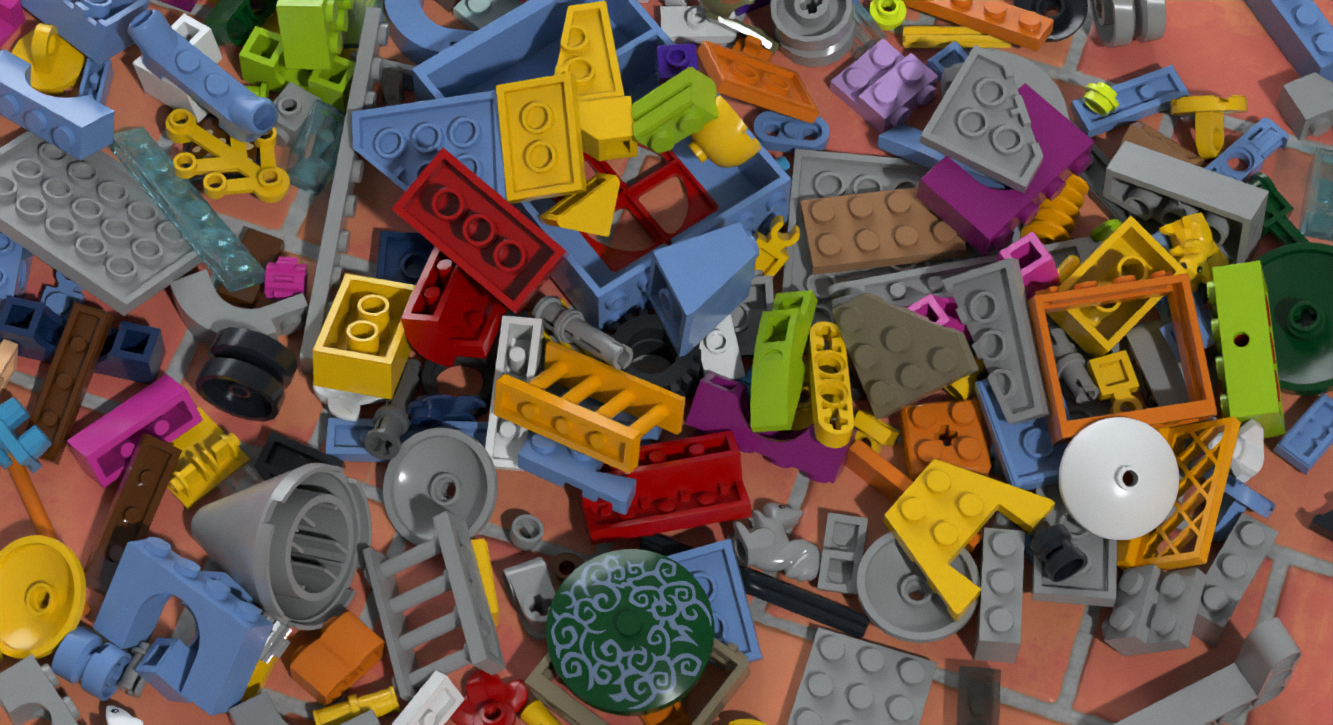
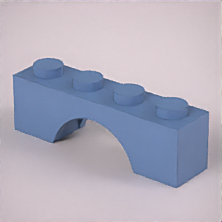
(71, 124)

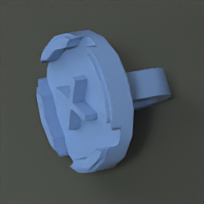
(1235, 500)

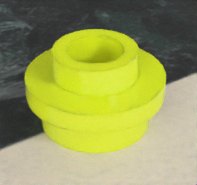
(885, 19)
(1100, 98)

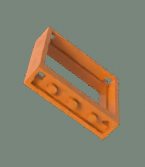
(1126, 288)

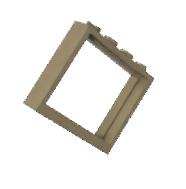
(728, 657)

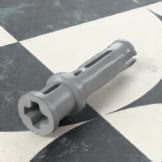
(571, 327)

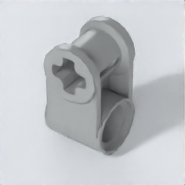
(531, 593)

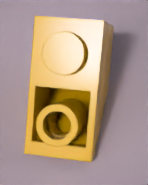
(608, 128)

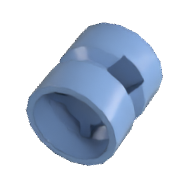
(86, 660)

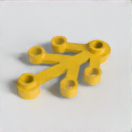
(227, 160)

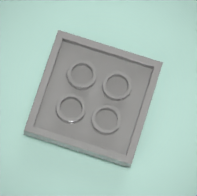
(860, 684)

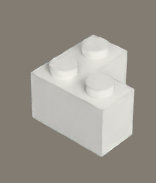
(165, 89)

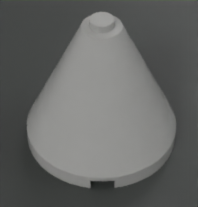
(291, 542)

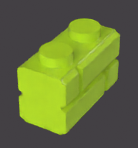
(674, 110)

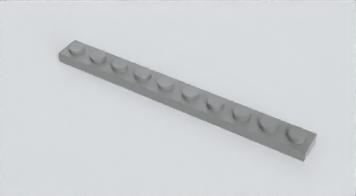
(347, 173)

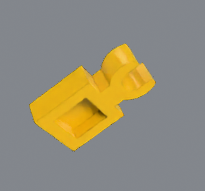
(771, 247)
(1115, 380)

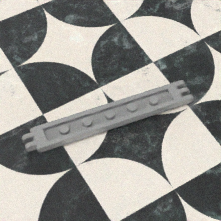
(912, 285)

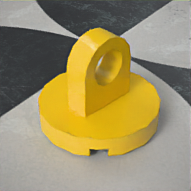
(52, 60)
(1209, 119)

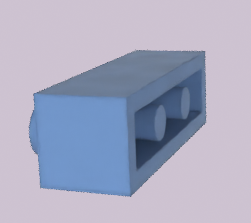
(96, 80)

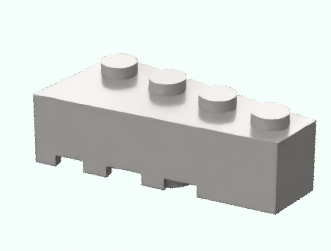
(1171, 188)

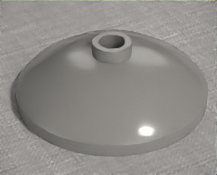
(420, 479)
(884, 587)

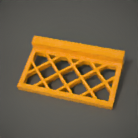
(1143, 550)

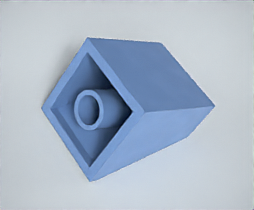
(701, 282)

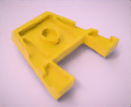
(945, 513)

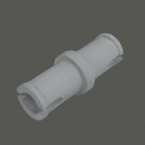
(1072, 368)

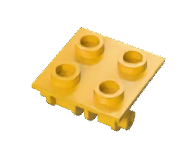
(205, 460)

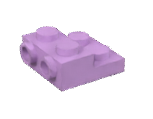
(885, 86)

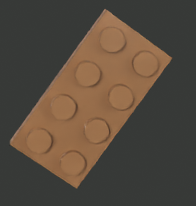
(875, 232)

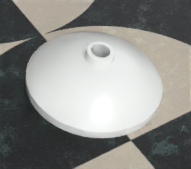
(1094, 472)

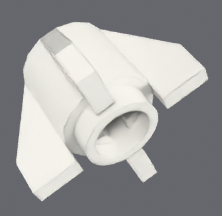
(1248, 451)

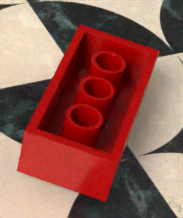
(480, 231)

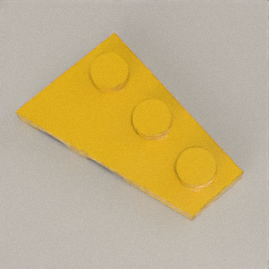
(590, 52)

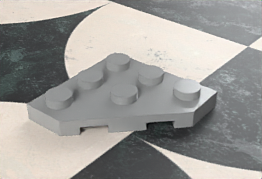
(986, 122)

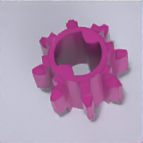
(285, 279)

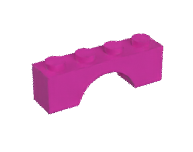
(1037, 273)

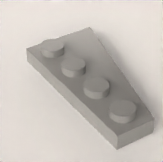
(999, 320)

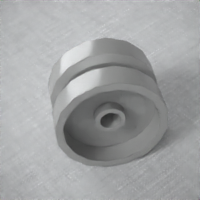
(1123, 19)
(813, 30)

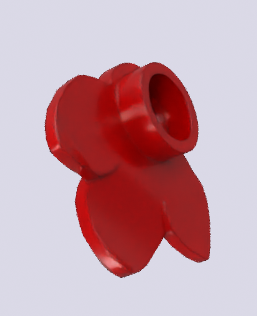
(490, 698)

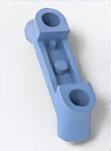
(171, 55)

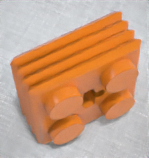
(949, 420)

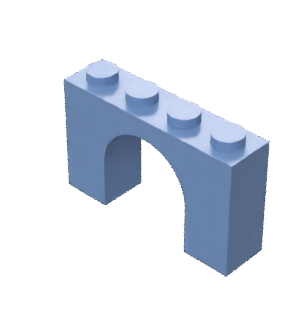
(229, 628)

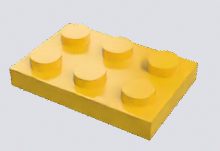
(541, 138)

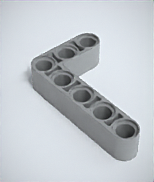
(1249, 682)

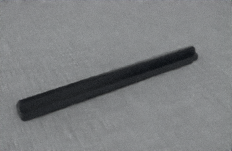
(778, 592)

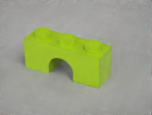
(264, 62)

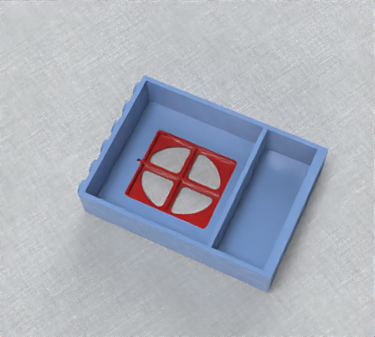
(596, 277)

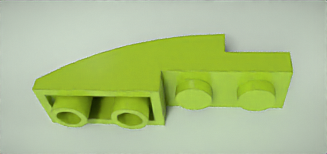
(778, 362)

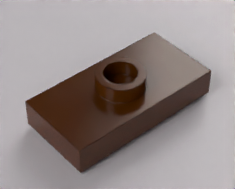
(264, 250)

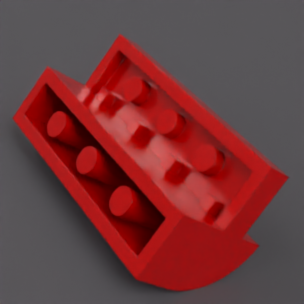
(450, 313)
(676, 488)

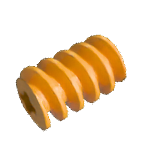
(1057, 216)

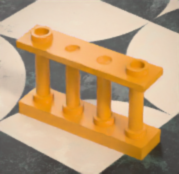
(581, 428)

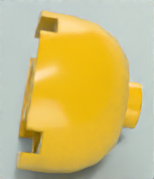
(724, 139)

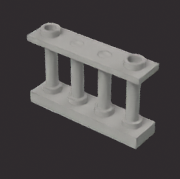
(470, 612)

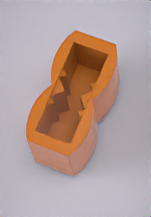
(336, 659)

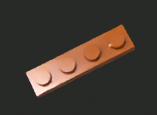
(992, 18)

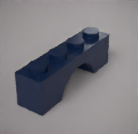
(128, 353)

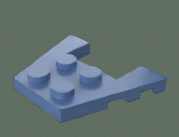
(562, 464)

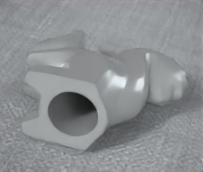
(769, 548)

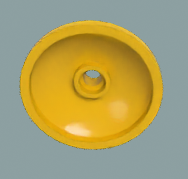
(30, 575)

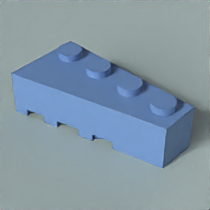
(91, 26)

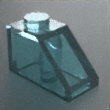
(316, 148)

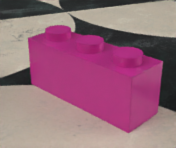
(108, 444)

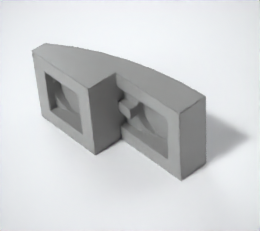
(842, 553)

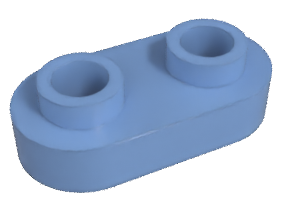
(790, 132)

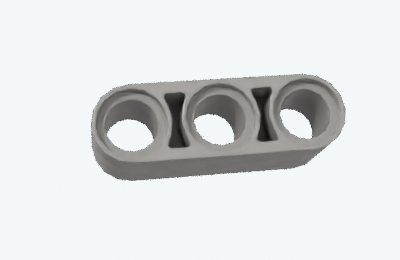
(1155, 366)

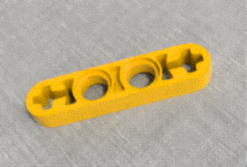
(825, 383)

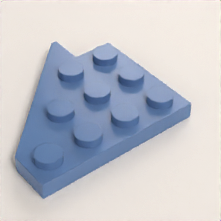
(409, 135)

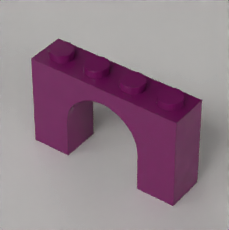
(990, 215)

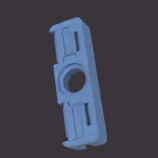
(1252, 149)

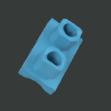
(24, 448)

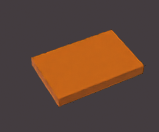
(757, 82)

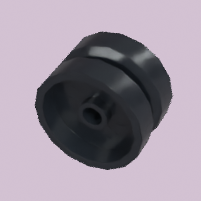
(246, 374)

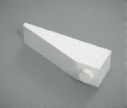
(519, 357)

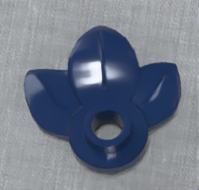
(433, 410)

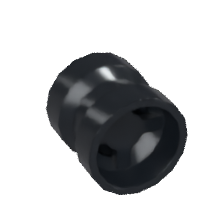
(1058, 553)

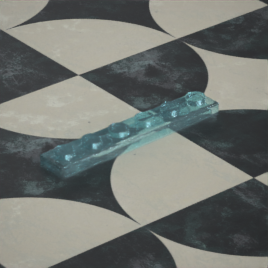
(187, 210)

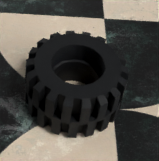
(646, 337)

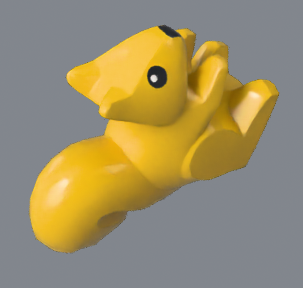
(1194, 248)

